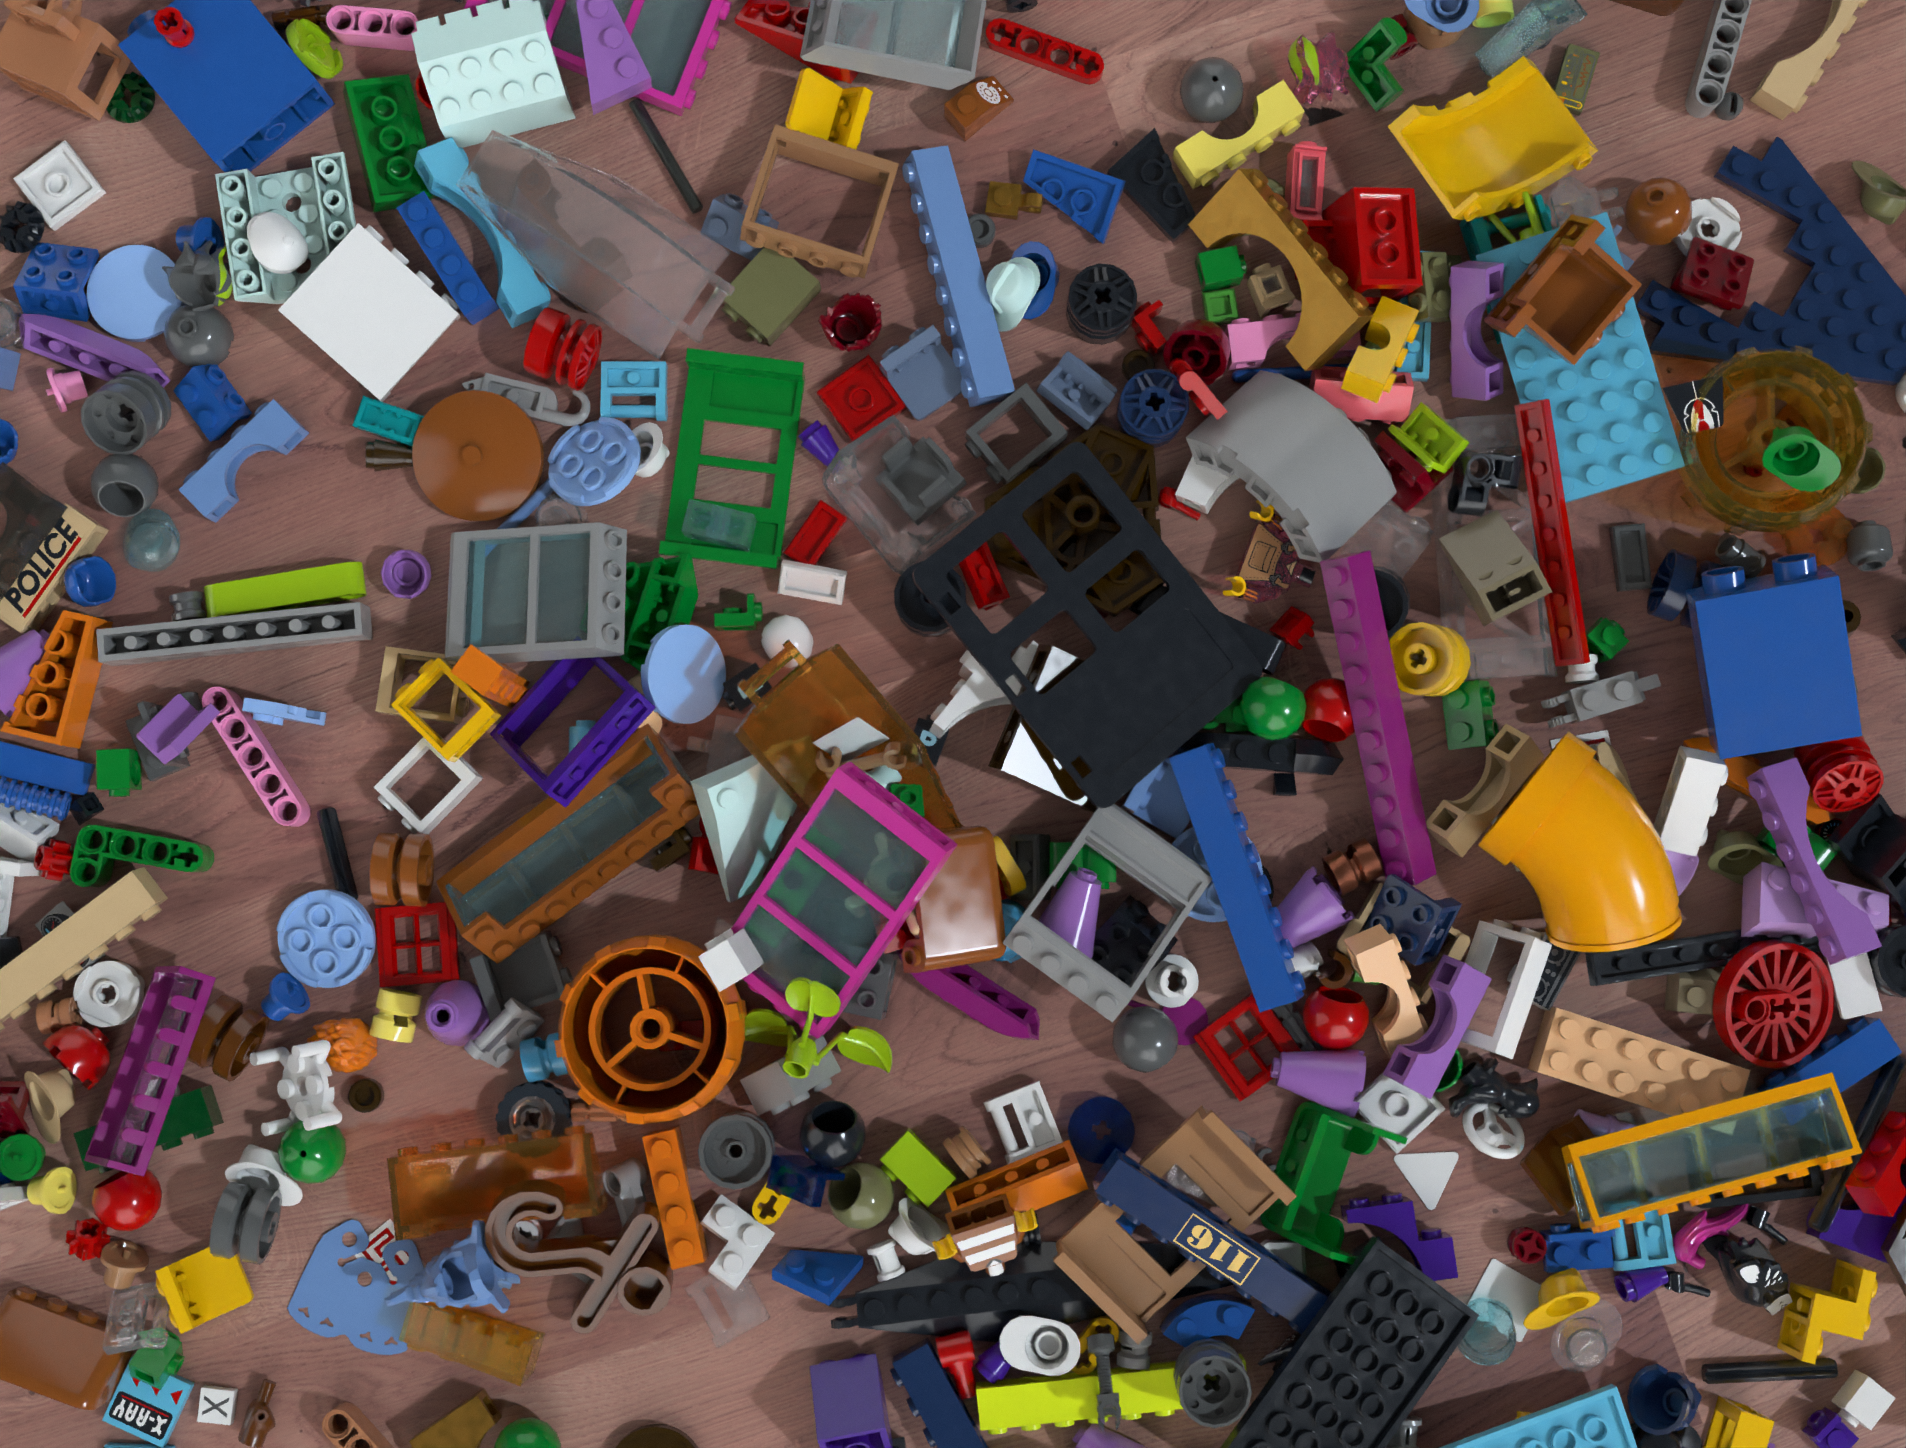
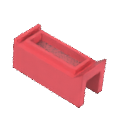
(1305, 180)

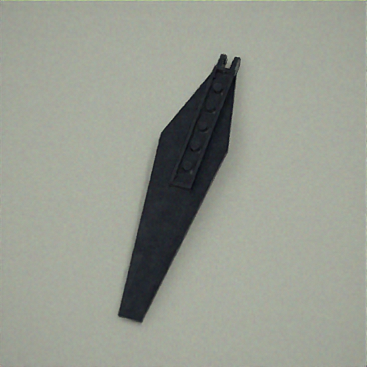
(951, 1298)

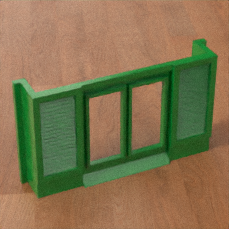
(742, 393)

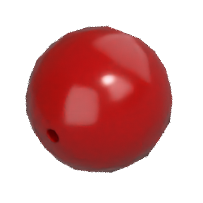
(1328, 710)
(1335, 1017)
(127, 1200)

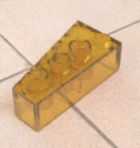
(473, 1340)

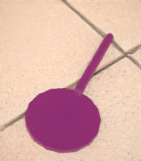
(1187, 1019)

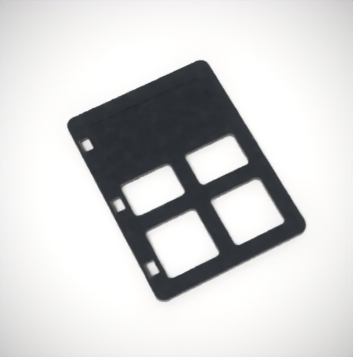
(1141, 685)

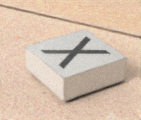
(217, 1405)

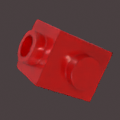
(1148, 334)

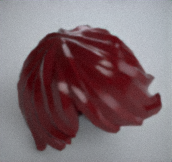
(852, 322)

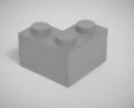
(773, 1088)

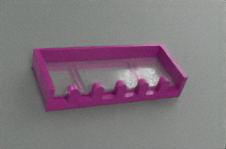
(150, 1069)

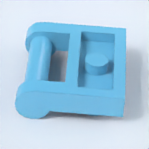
(634, 379)
(1652, 1243)

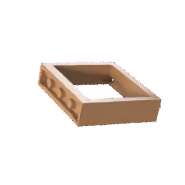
(833, 158)

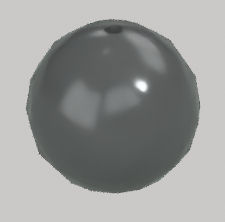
(1208, 99)
(124, 485)
(1145, 1039)

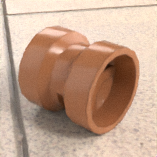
(54, 1016)

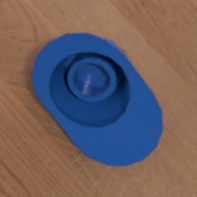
(1049, 276)

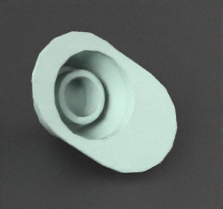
(1011, 290)

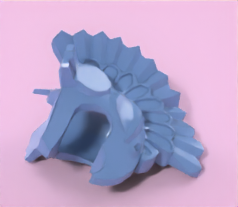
(460, 1277)

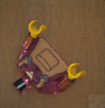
(1268, 562)

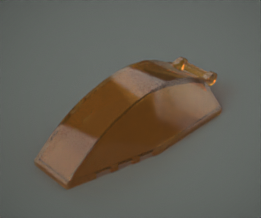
(815, 701)

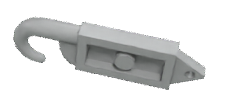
(536, 400)

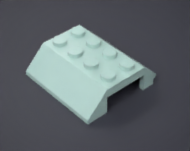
(491, 71)

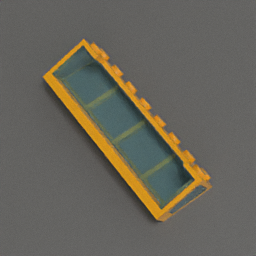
(1709, 1153)

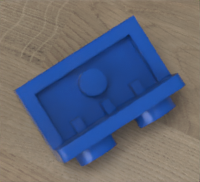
(211, 400)

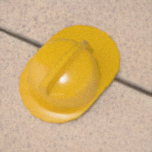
(1560, 1298)

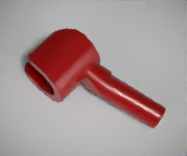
(1168, 500)

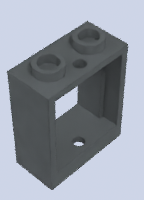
(1038, 412)

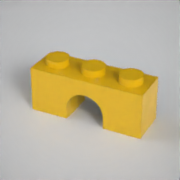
(1372, 369)

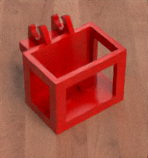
(1373, 240)

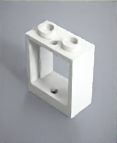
(467, 774)

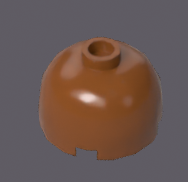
(1658, 211)

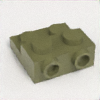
(1434, 296)

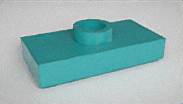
(387, 421)

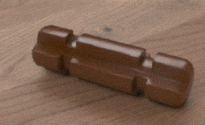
(282, 19)

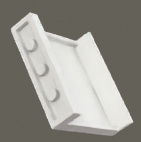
(370, 311)

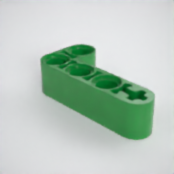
(144, 853)

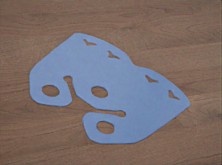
(352, 1308)

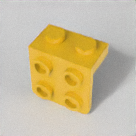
(827, 109)
(202, 1288)

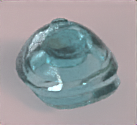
(151, 541)
(1492, 1334)

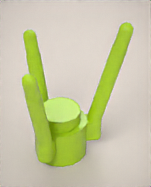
(1535, 229)

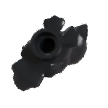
(1488, 1086)

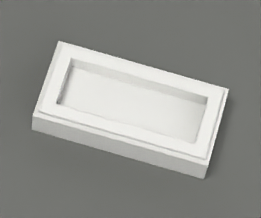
(812, 582)

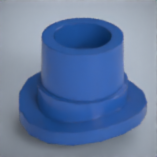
(199, 233)
(285, 997)

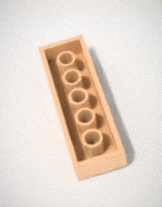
(1632, 1065)

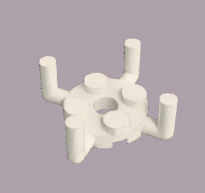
(302, 1085)

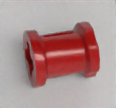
(174, 26)

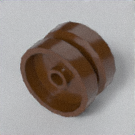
(228, 1037)

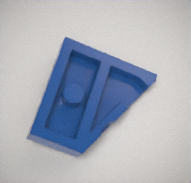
(817, 1273)

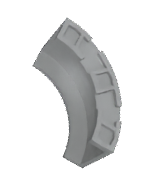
(1298, 459)

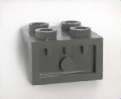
(153, 766)
(874, 993)

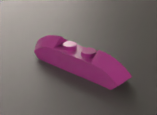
(982, 1000)

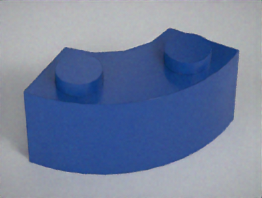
(1207, 1317)

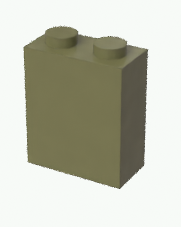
(770, 295)

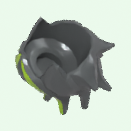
(200, 277)

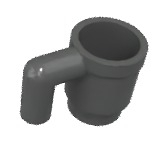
(1739, 553)

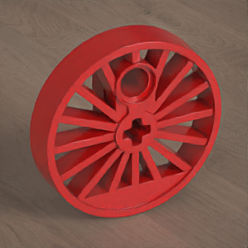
(1773, 1003)

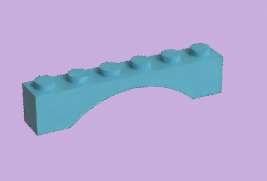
(519, 290)

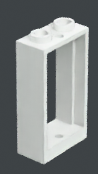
(1522, 986)

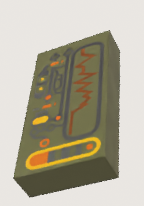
(1575, 77)

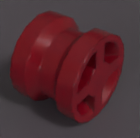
(1533, 1248)

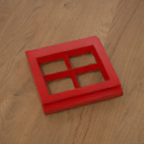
(387, 945)
(1224, 1063)

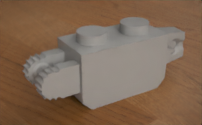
(1601, 697)

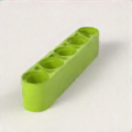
(286, 590)

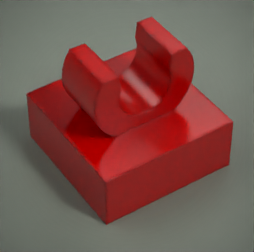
(1292, 627)

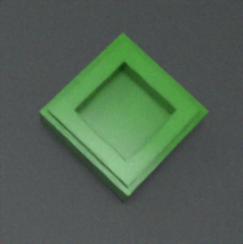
(1220, 306)

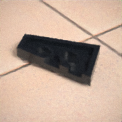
(1155, 186)

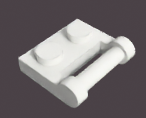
(1034, 1119)

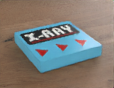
(148, 1410)

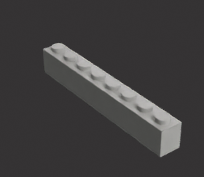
(234, 634)

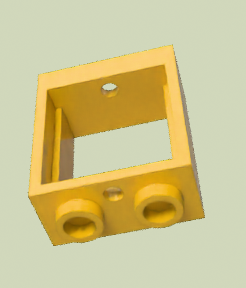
(468, 734)
(1737, 1426)

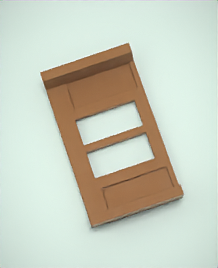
(1118, 1269)

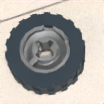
(533, 1098)

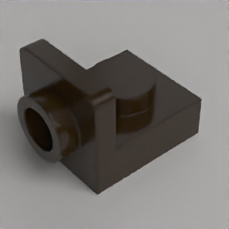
(669, 854)

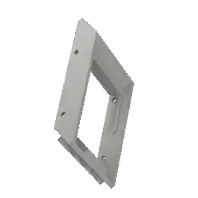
(1145, 859)

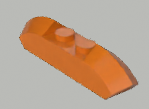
(1743, 766)

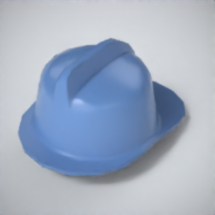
(1445, 14)

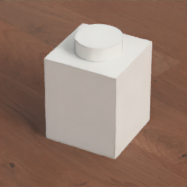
(1862, 1400)

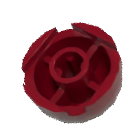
(1201, 346)

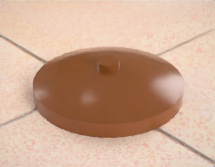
(477, 455)

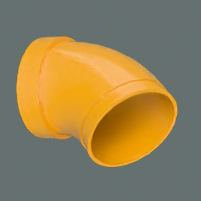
(1587, 854)

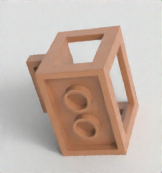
(51, 50)

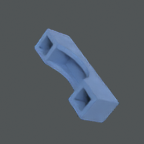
(213, 485)

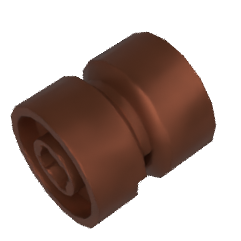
(1351, 867)

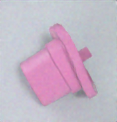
(66, 387)

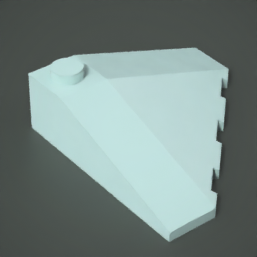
(743, 822)

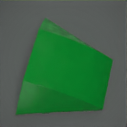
(655, 598)

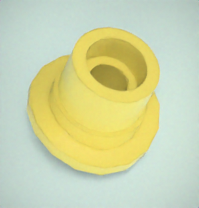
(54, 1190)

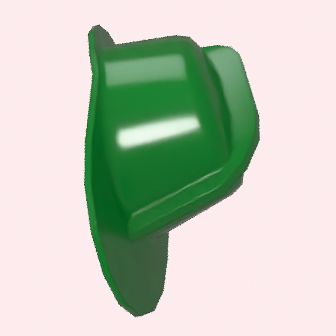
(1801, 459)

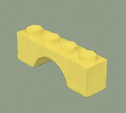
(1205, 156)

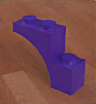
(1431, 1250)

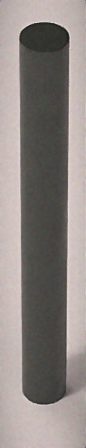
(666, 155)

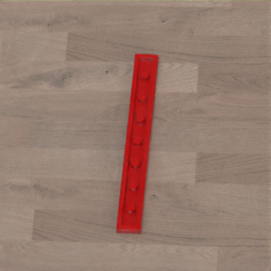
(1552, 532)

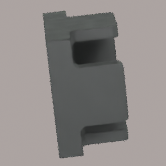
(919, 477)

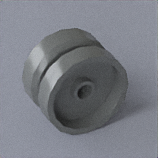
(756, 1143)
(245, 1222)

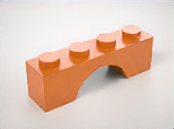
(490, 677)
(673, 1196)

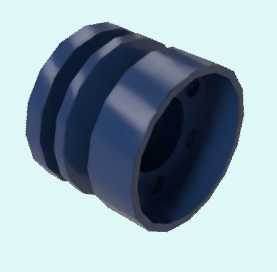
(1140, 420)

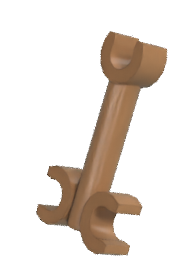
(864, 763)

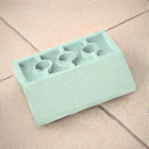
(322, 219)

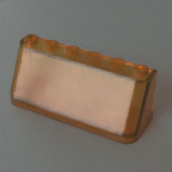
(459, 1184)

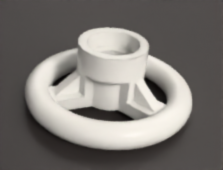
(1491, 1133)

